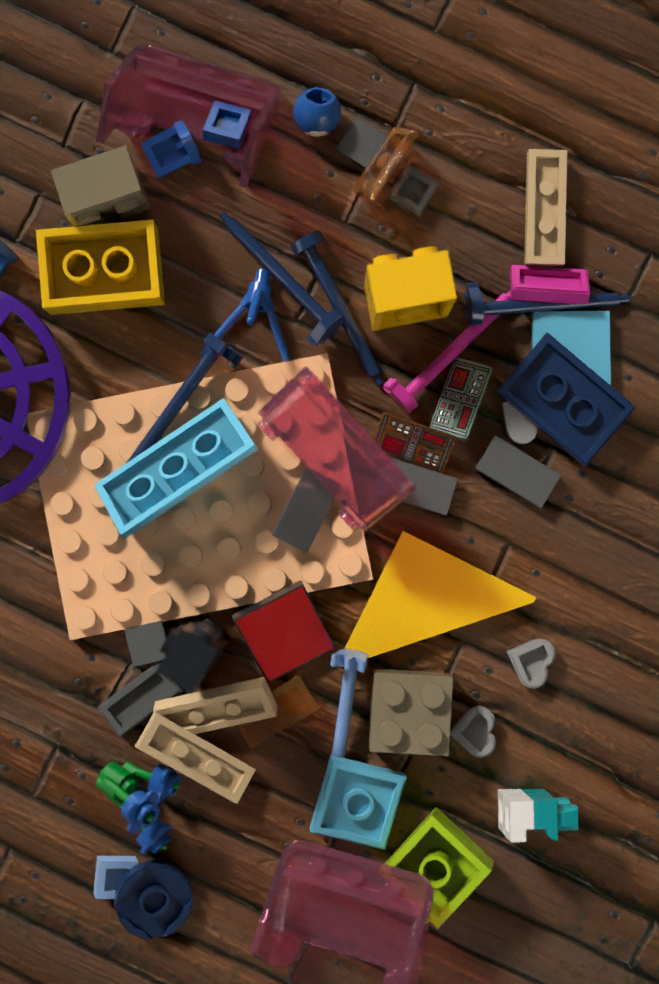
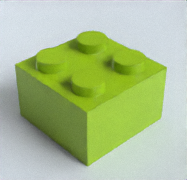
(446, 859)

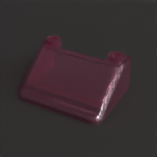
(346, 908)

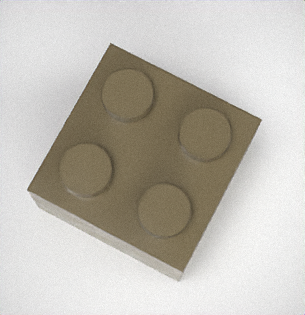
(101, 189)
(410, 712)

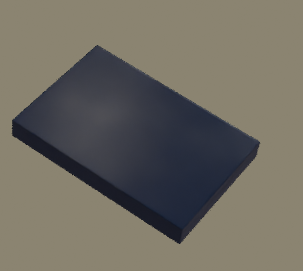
(565, 399)

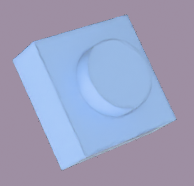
(109, 873)

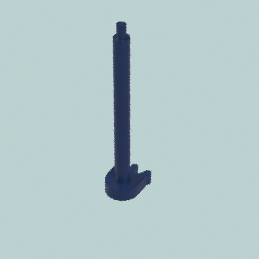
(308, 245)
(476, 308)
(327, 322)
(215, 349)

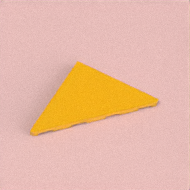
(427, 595)

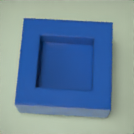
(227, 124)

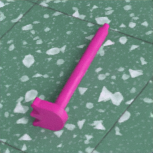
(405, 396)

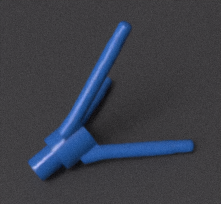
(256, 301)

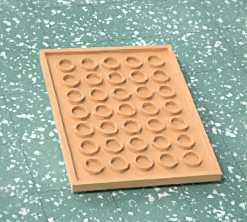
(206, 549)

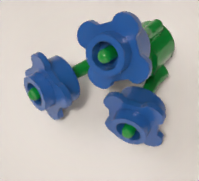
(140, 807)

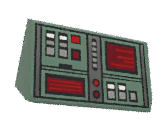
(461, 398)

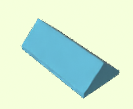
(174, 468)

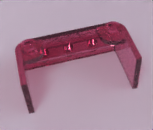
(167, 87)
(335, 450)

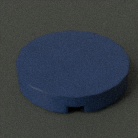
(153, 899)

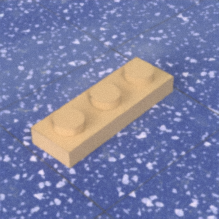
(545, 208)
(220, 706)
(195, 758)

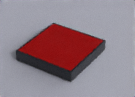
(284, 631)

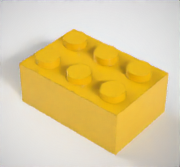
(100, 267)
(409, 288)

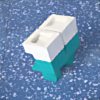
(534, 809)

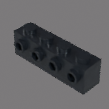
(192, 653)

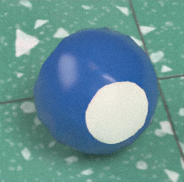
(317, 112)

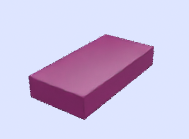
(549, 284)

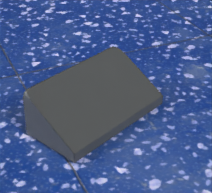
(304, 512)

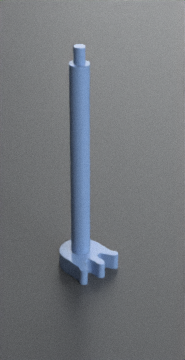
(352, 661)

